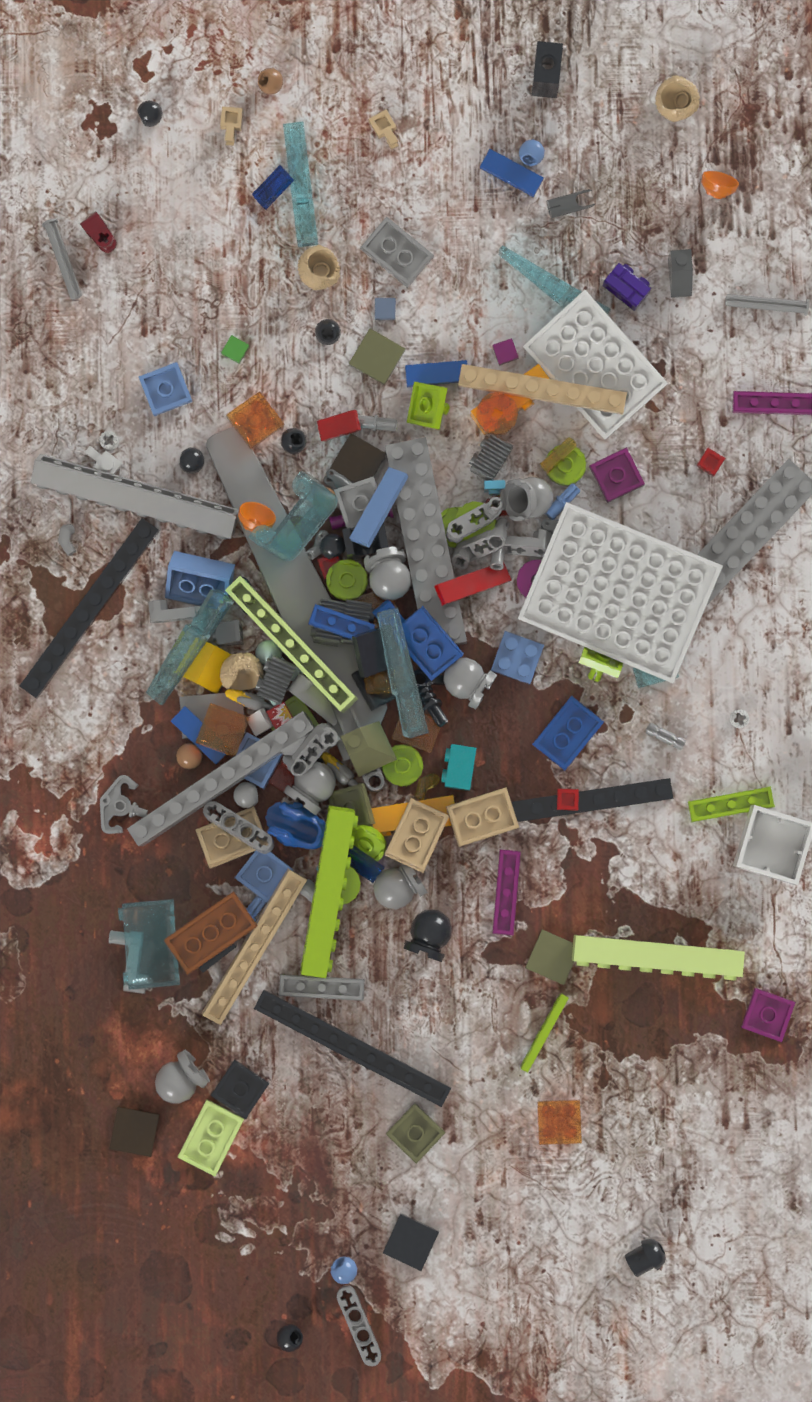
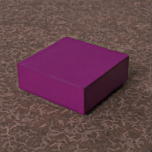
(505, 351)

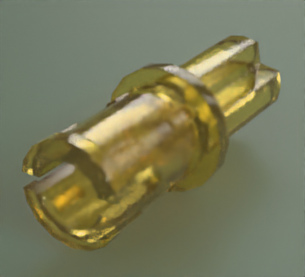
(558, 455)

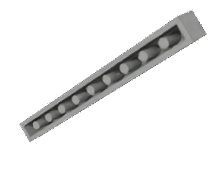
(134, 496)
(220, 780)

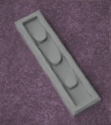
(321, 987)

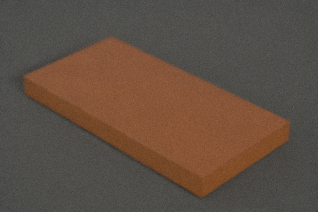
(210, 933)

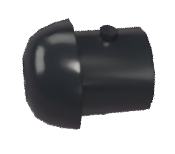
(646, 1257)

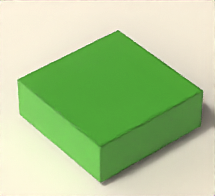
(235, 349)

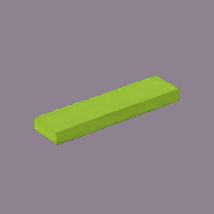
(730, 804)
(544, 1032)

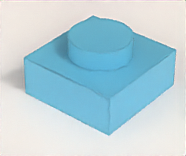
(494, 487)

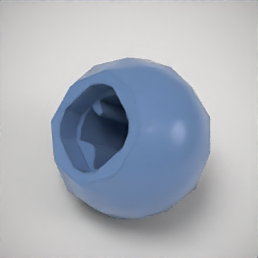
(531, 152)
(344, 1270)

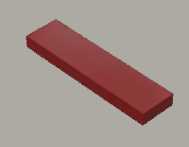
(471, 584)

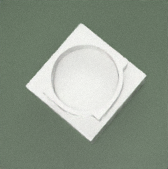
(774, 845)

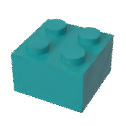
(460, 767)

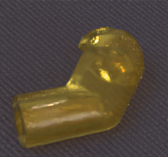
(426, 783)

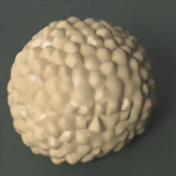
(677, 98)
(318, 268)
(241, 671)

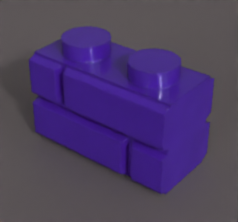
(627, 286)

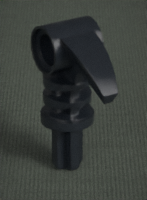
(428, 698)

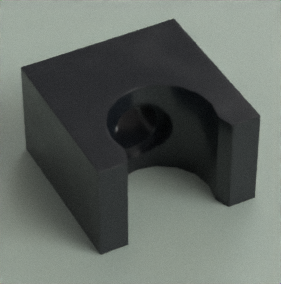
(547, 80)
(356, 551)

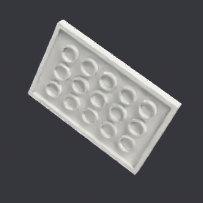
(591, 350)

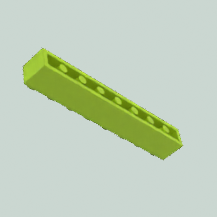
(327, 892)

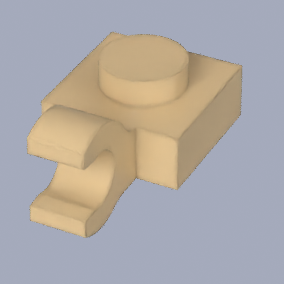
(230, 121)
(384, 127)

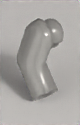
(64, 539)
(315, 551)

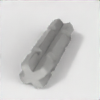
(665, 736)

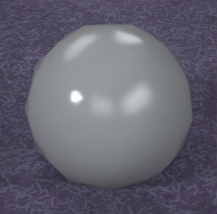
(246, 795)

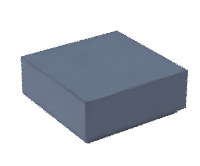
(385, 308)

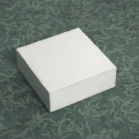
(259, 722)

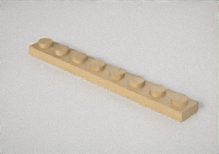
(542, 389)
(254, 946)

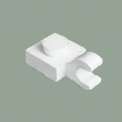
(104, 462)

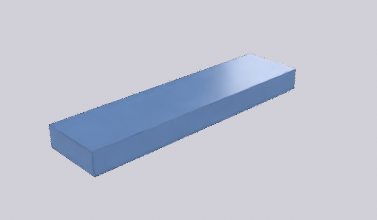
(379, 507)

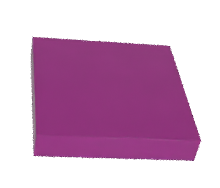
(616, 475)
(768, 1014)

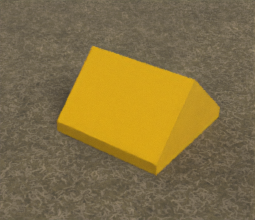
(207, 667)

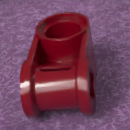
(98, 231)

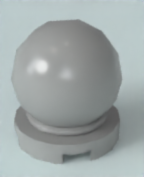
(526, 498)
(387, 573)
(467, 680)
(313, 786)
(397, 886)
(179, 1079)

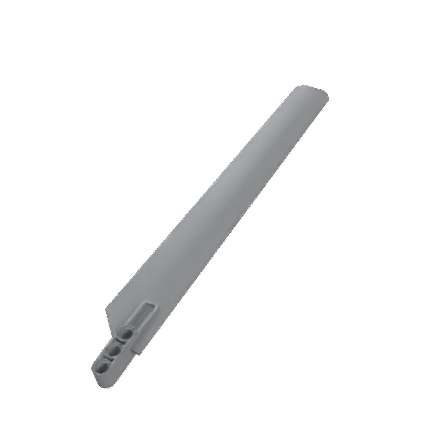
(292, 583)

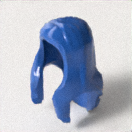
(295, 825)

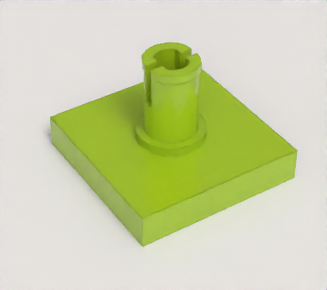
(427, 405)
(600, 664)

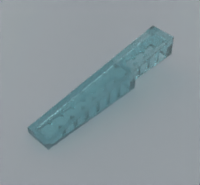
(301, 186)
(548, 283)
(189, 645)
(401, 674)

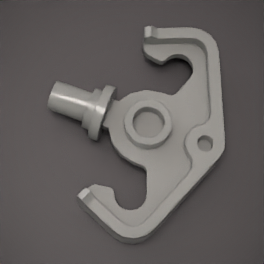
(114, 803)

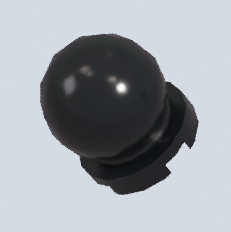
(430, 933)

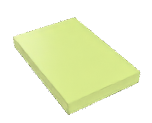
(211, 1137)

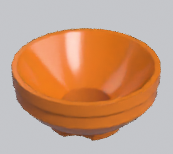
(719, 184)
(255, 514)

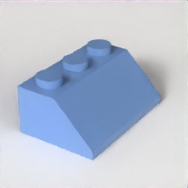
(194, 576)

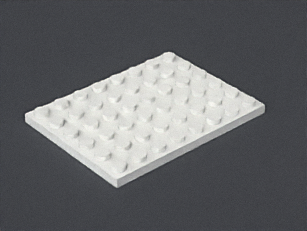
(620, 592)

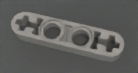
(238, 827)
(361, 1324)

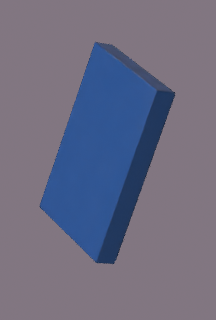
(429, 643)
(568, 733)

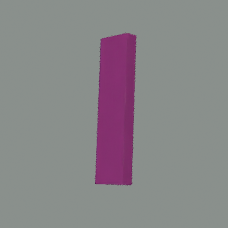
(772, 403)
(506, 892)

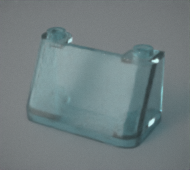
(302, 521)
(147, 955)

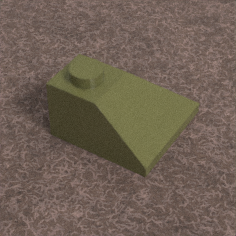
(368, 748)

